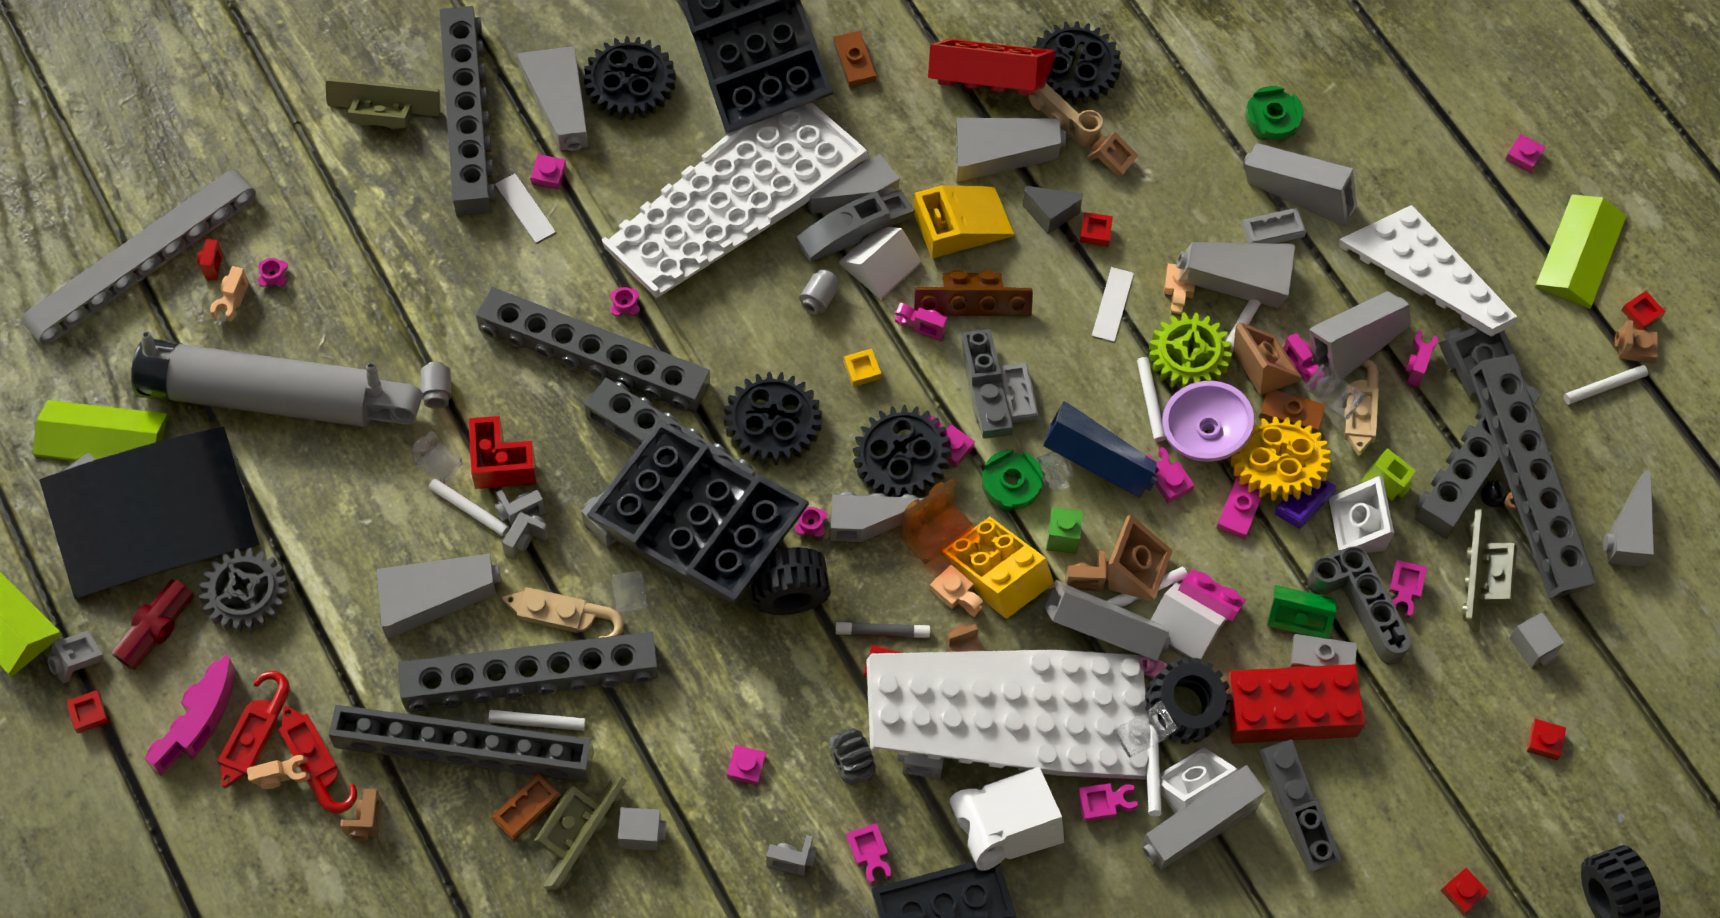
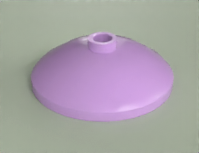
(1203, 408)

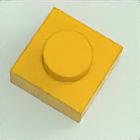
(862, 367)

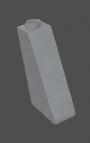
(557, 93)
(1004, 144)
(1304, 181)
(1240, 269)
(1358, 333)
(433, 589)
(1106, 621)
(1204, 818)

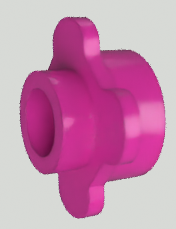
(272, 265)
(624, 294)
(816, 529)

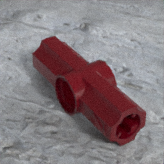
(152, 624)

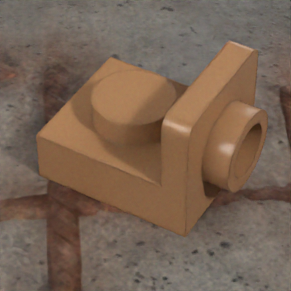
(1113, 153)
(1636, 344)
(1088, 577)
(964, 639)
(368, 812)

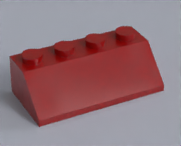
(990, 65)

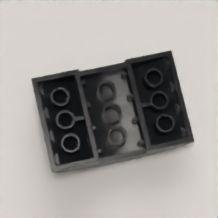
(757, 57)
(148, 511)
(696, 513)

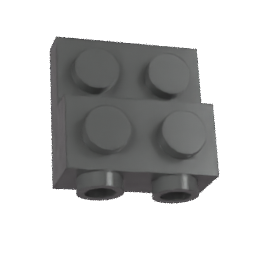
(1471, 347)

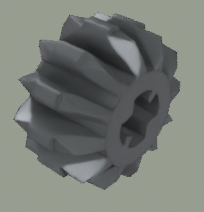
(852, 756)

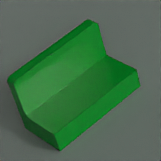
(1302, 612)

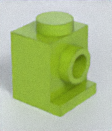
(1395, 474)

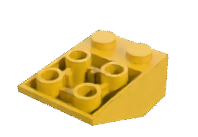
(960, 218)
(1000, 566)

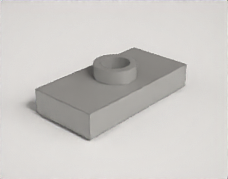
(1274, 227)
(1019, 392)
(1318, 651)

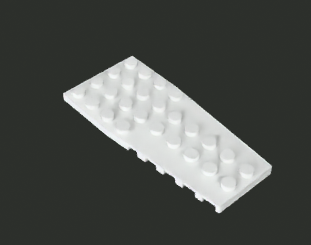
(733, 195)
(1009, 709)

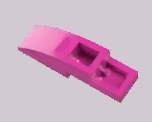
(204, 709)

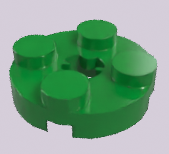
(1272, 127)
(1007, 495)

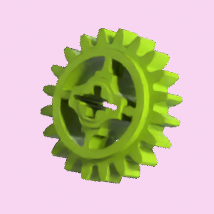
(1192, 334)

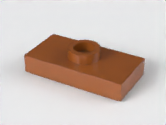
(854, 59)
(1296, 408)
(526, 807)

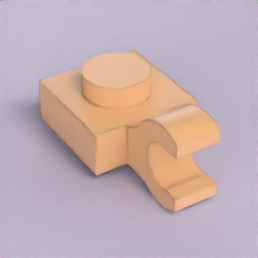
(233, 289)
(1178, 289)
(956, 589)
(273, 773)

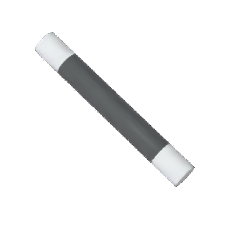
(889, 630)

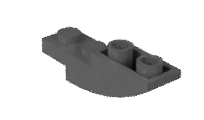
(852, 221)
(985, 384)
(1297, 806)

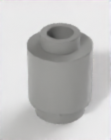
(819, 292)
(436, 385)

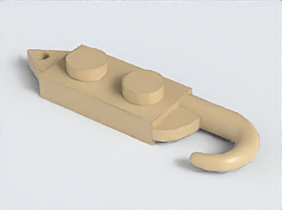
(1362, 424)
(560, 611)

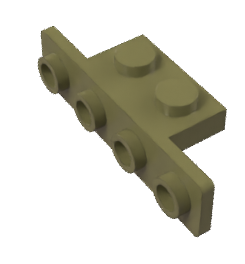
(382, 103)
(1490, 572)
(572, 826)

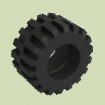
(791, 582)
(1207, 687)
(1619, 885)

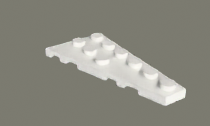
(1428, 265)

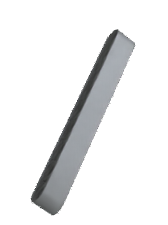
(138, 257)

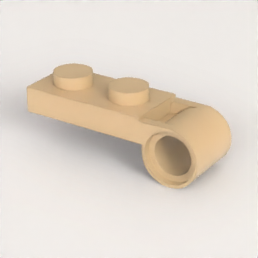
(1072, 122)

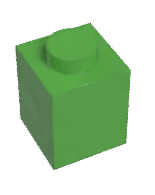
(1064, 530)

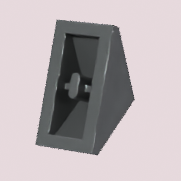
(1051, 207)

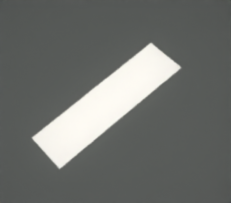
(525, 208)
(1112, 304)

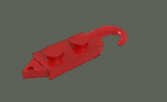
(252, 731)
(305, 740)

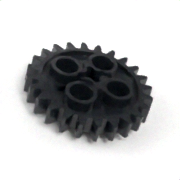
(1100, 69)
(629, 78)
(767, 442)
(920, 469)

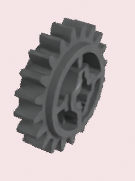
(233, 570)

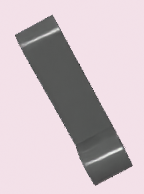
(1364, 605)

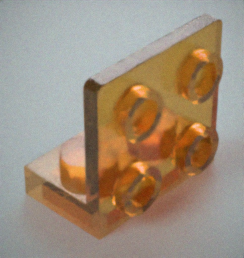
(934, 522)

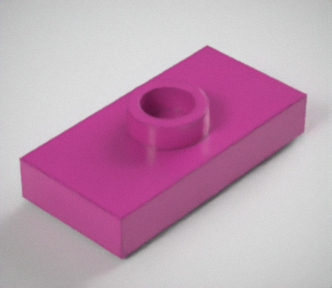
(1239, 510)

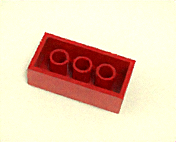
(1294, 704)

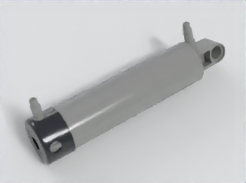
(269, 384)

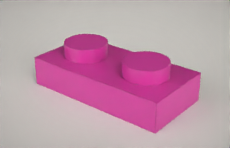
(1212, 595)

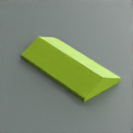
(1581, 249)
(75, 429)
(22, 629)

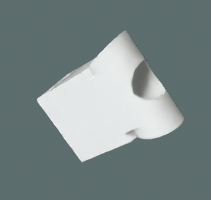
(1008, 818)

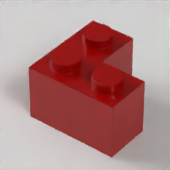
(498, 462)

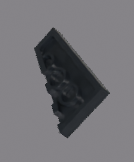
(947, 893)

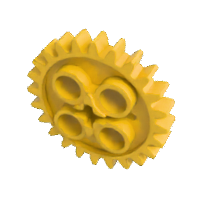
(1282, 459)

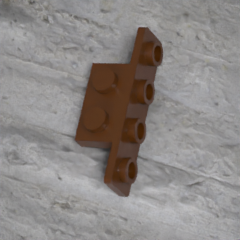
(974, 296)

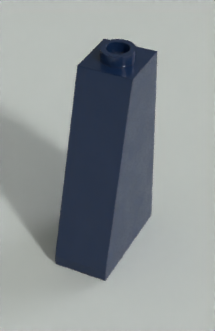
(1099, 451)

